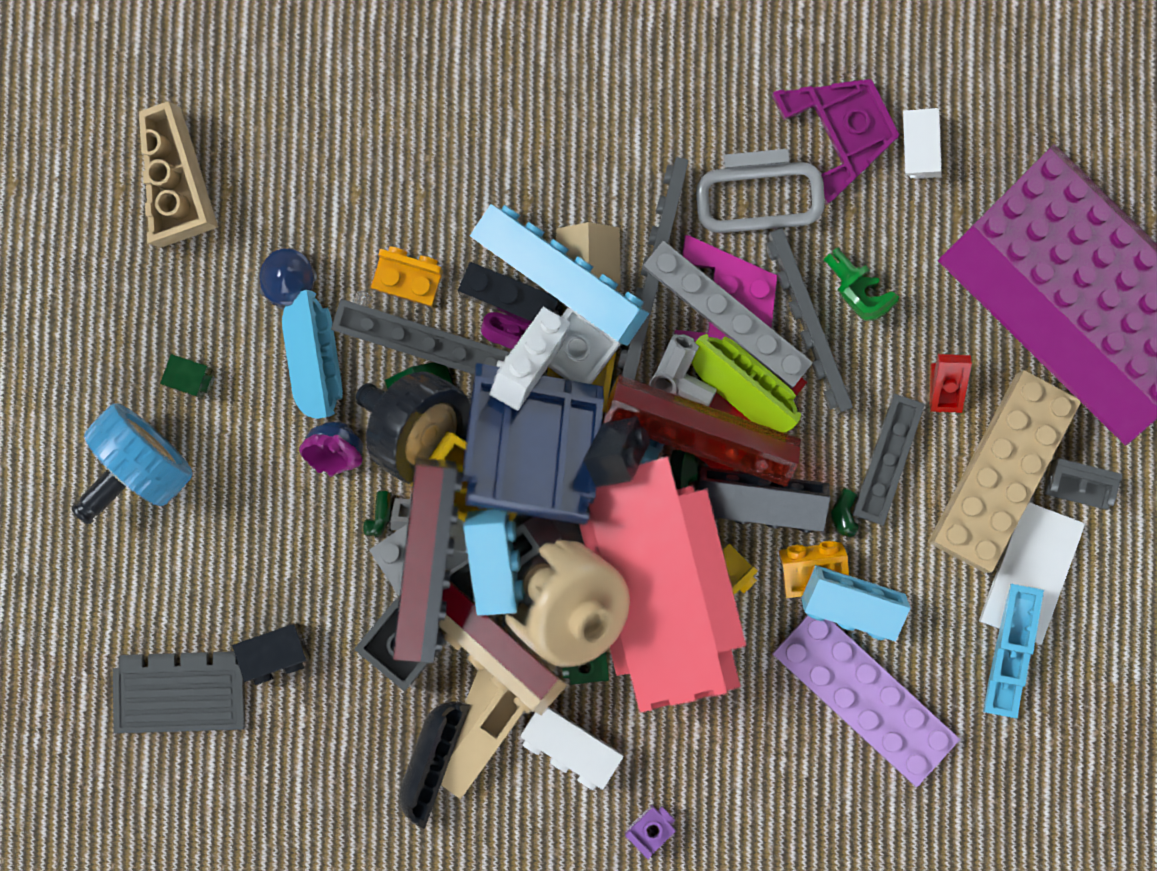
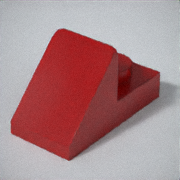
(949, 382)

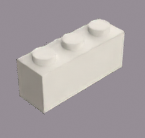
(530, 358)
(571, 748)

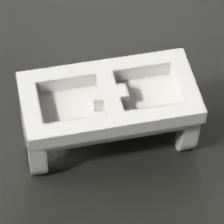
(922, 143)

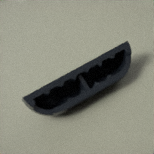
(431, 760)

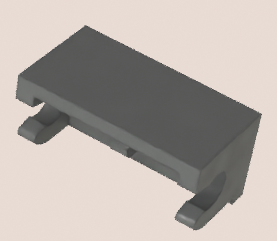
(1082, 484)

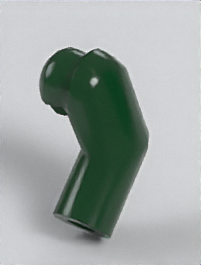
(382, 515)
(842, 516)

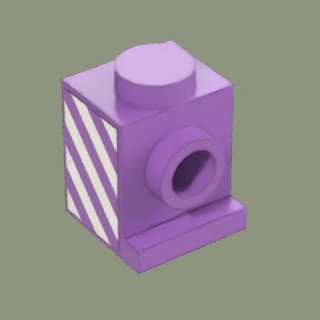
(637, 830)

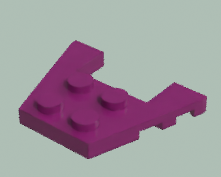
(853, 120)

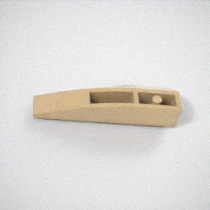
(486, 722)

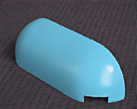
(311, 356)

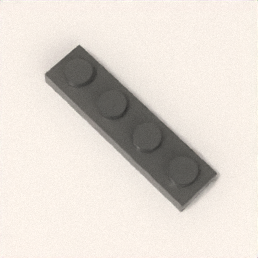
(888, 459)

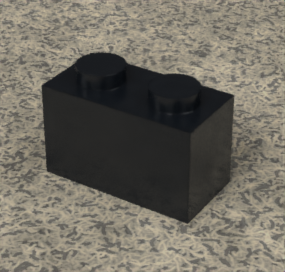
(617, 451)
(270, 653)

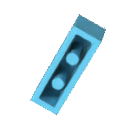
(493, 561)
(855, 604)

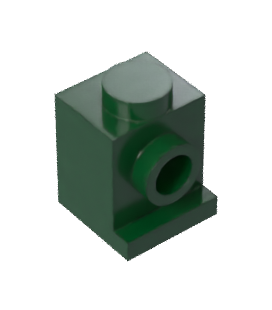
(597, 673)

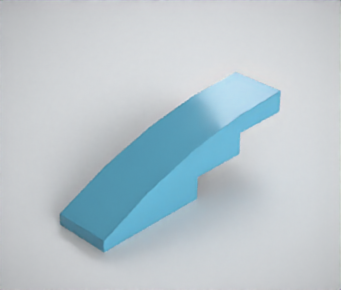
(1013, 650)

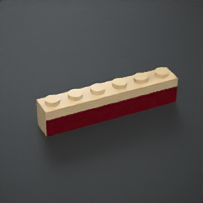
(499, 653)

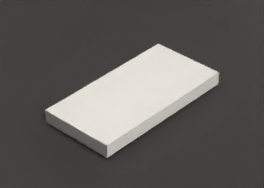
(1034, 558)

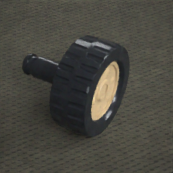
(411, 420)

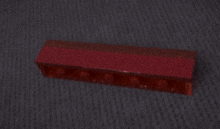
(706, 431)

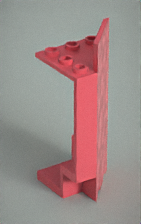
(677, 583)

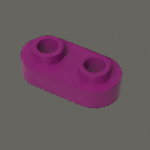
(503, 329)

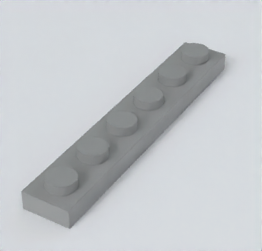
(727, 314)

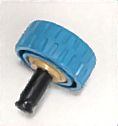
(134, 458)

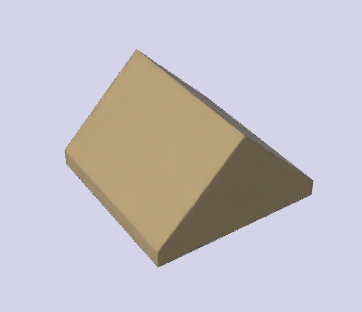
(596, 245)

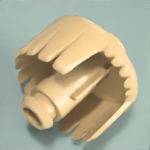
(577, 605)

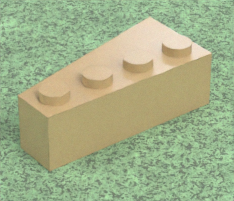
(174, 183)

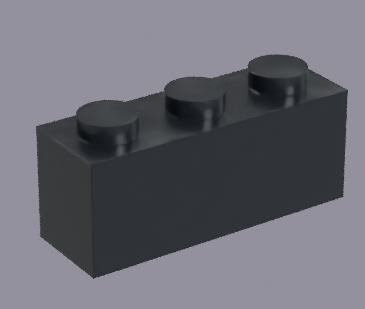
(504, 294)

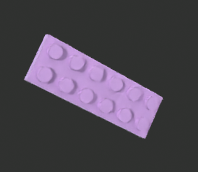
(866, 697)

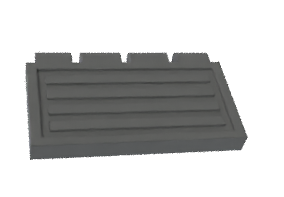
(176, 696)

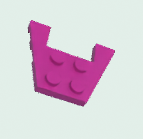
(740, 279)

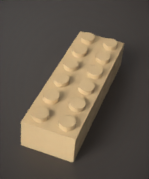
(1004, 471)

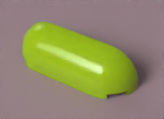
(745, 383)

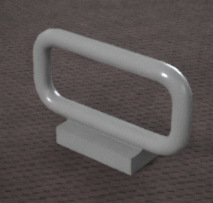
(755, 166)

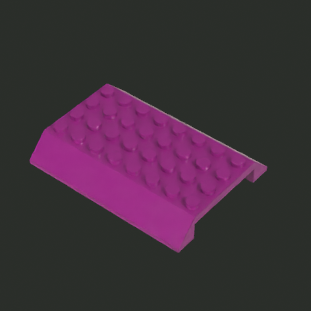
(1071, 287)

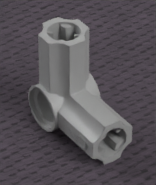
(675, 366)

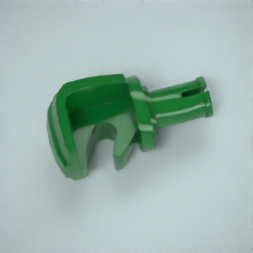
(854, 285)

